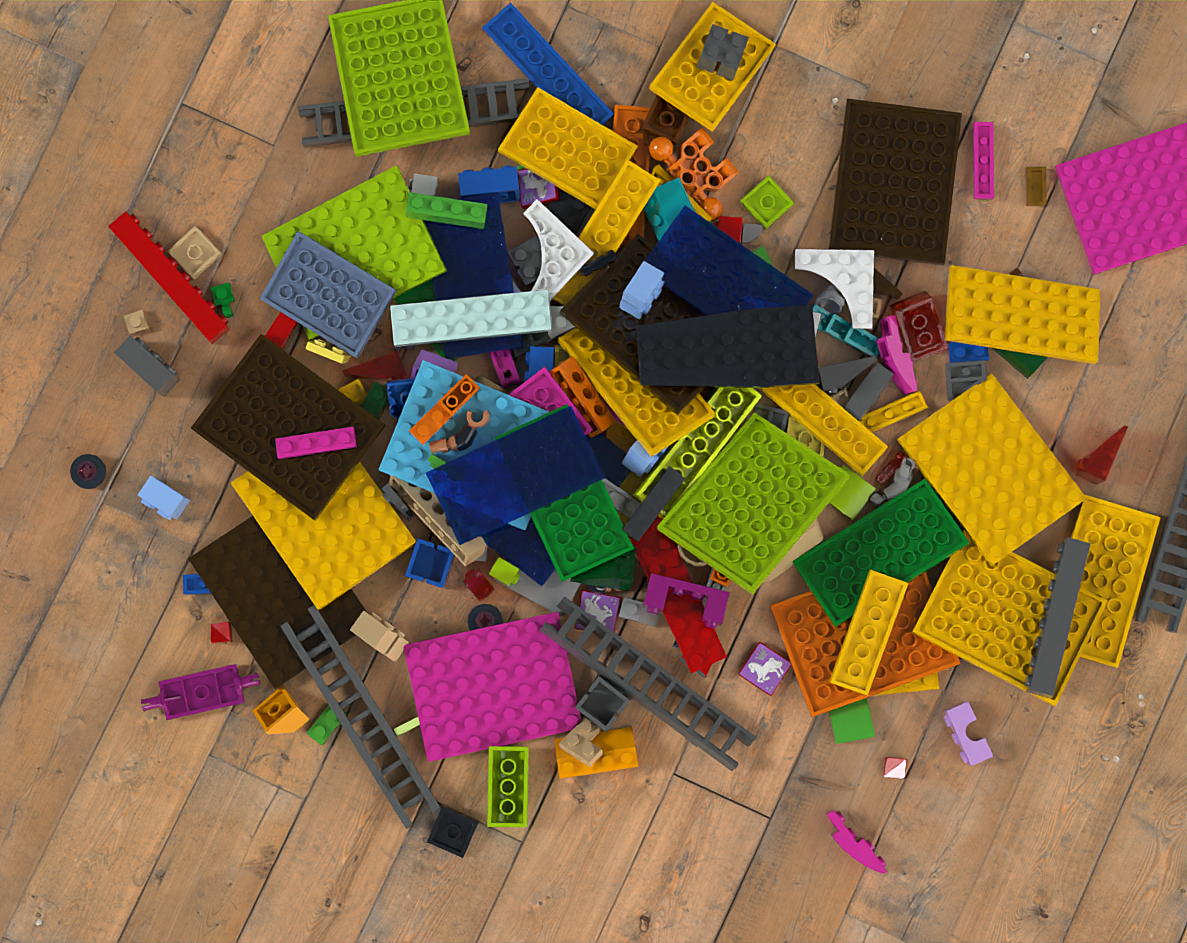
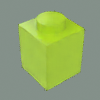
(505, 572)

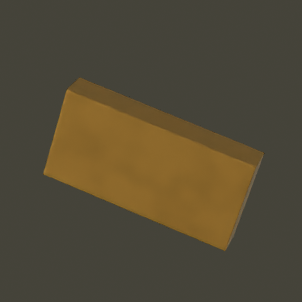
(1036, 186)

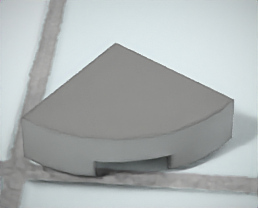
(750, 232)

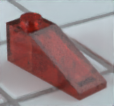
(382, 368)

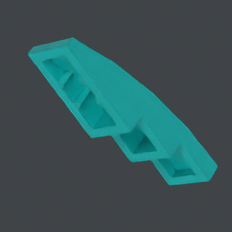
(842, 331)

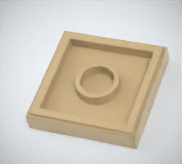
(194, 252)

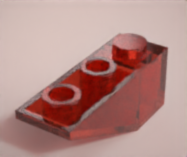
(478, 584)

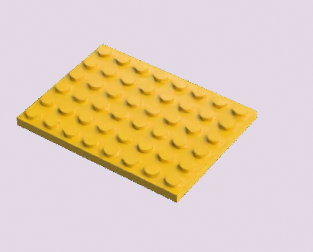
(991, 469)
(344, 544)
(995, 616)

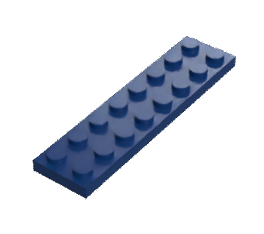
(543, 64)

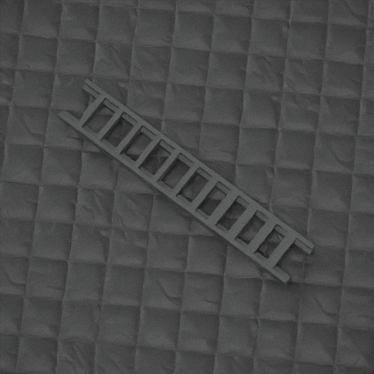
(467, 91)
(1158, 565)
(672, 684)
(347, 724)

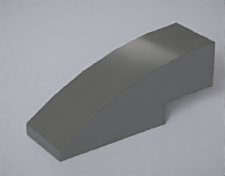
(869, 392)

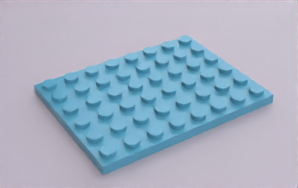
(408, 457)

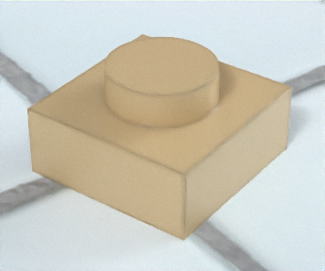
(136, 322)

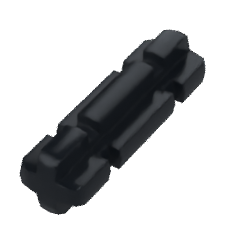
(598, 263)

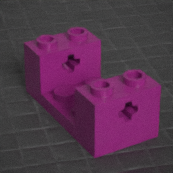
(715, 602)

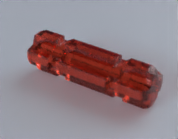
(889, 469)

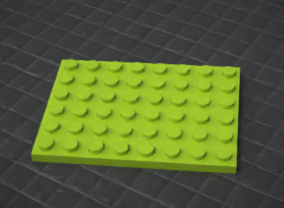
(398, 75)
(370, 231)
(753, 503)

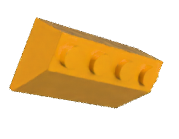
(617, 750)

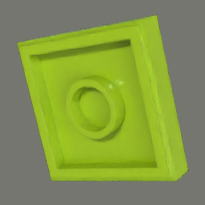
(767, 202)

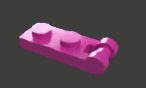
(503, 363)

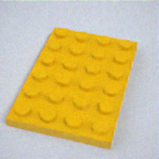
(702, 93)
(566, 148)

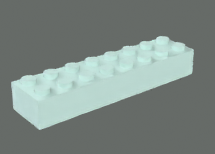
(471, 318)

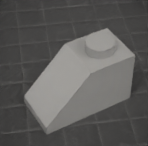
(634, 611)

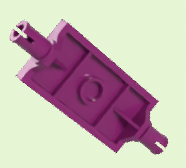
(201, 692)

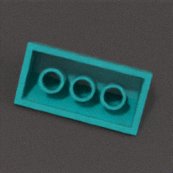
(666, 205)

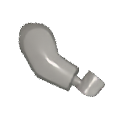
(901, 481)

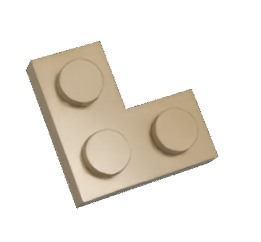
(579, 742)

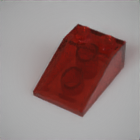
(919, 326)
(1098, 462)

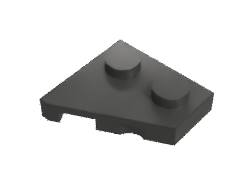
(392, 498)

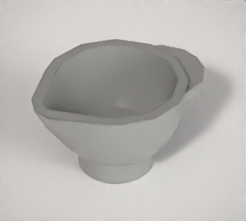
(830, 300)

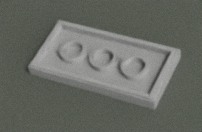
(549, 594)

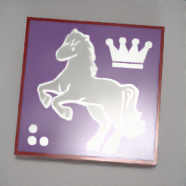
(535, 187)
(601, 607)
(765, 668)

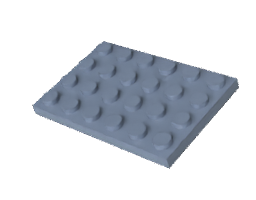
(328, 294)

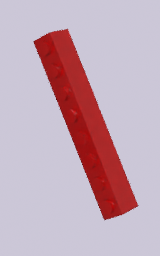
(168, 277)

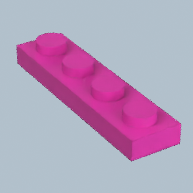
(983, 160)
(316, 442)

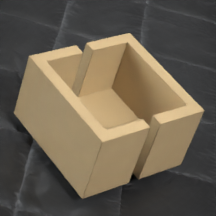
(380, 635)

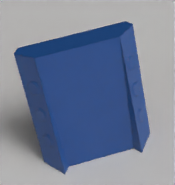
(397, 394)

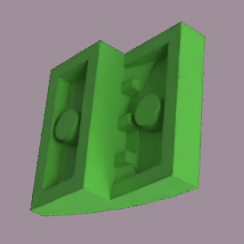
(852, 722)

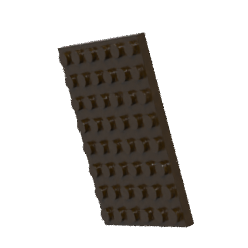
(895, 181)
(599, 318)
(279, 398)
(263, 594)

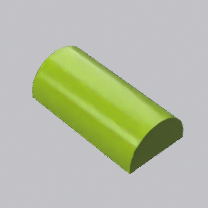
(507, 786)

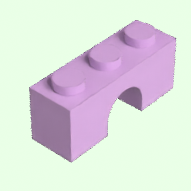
(958, 718)

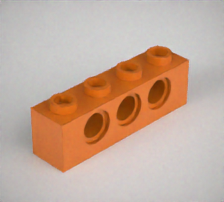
(583, 395)

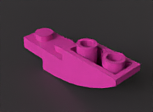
(893, 357)
(860, 849)

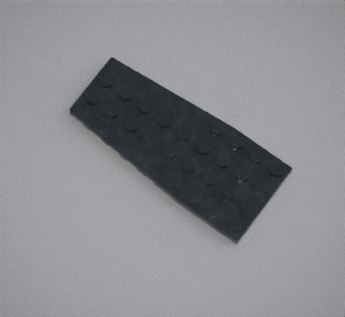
(731, 349)

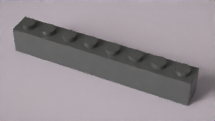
(1057, 618)

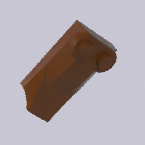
(663, 121)

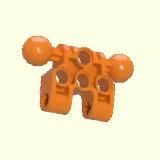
(662, 150)

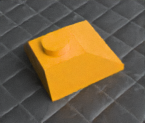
(280, 713)

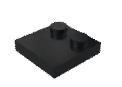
(569, 210)
(453, 831)

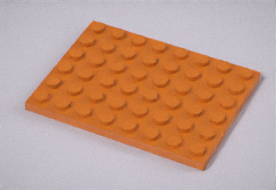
(816, 644)

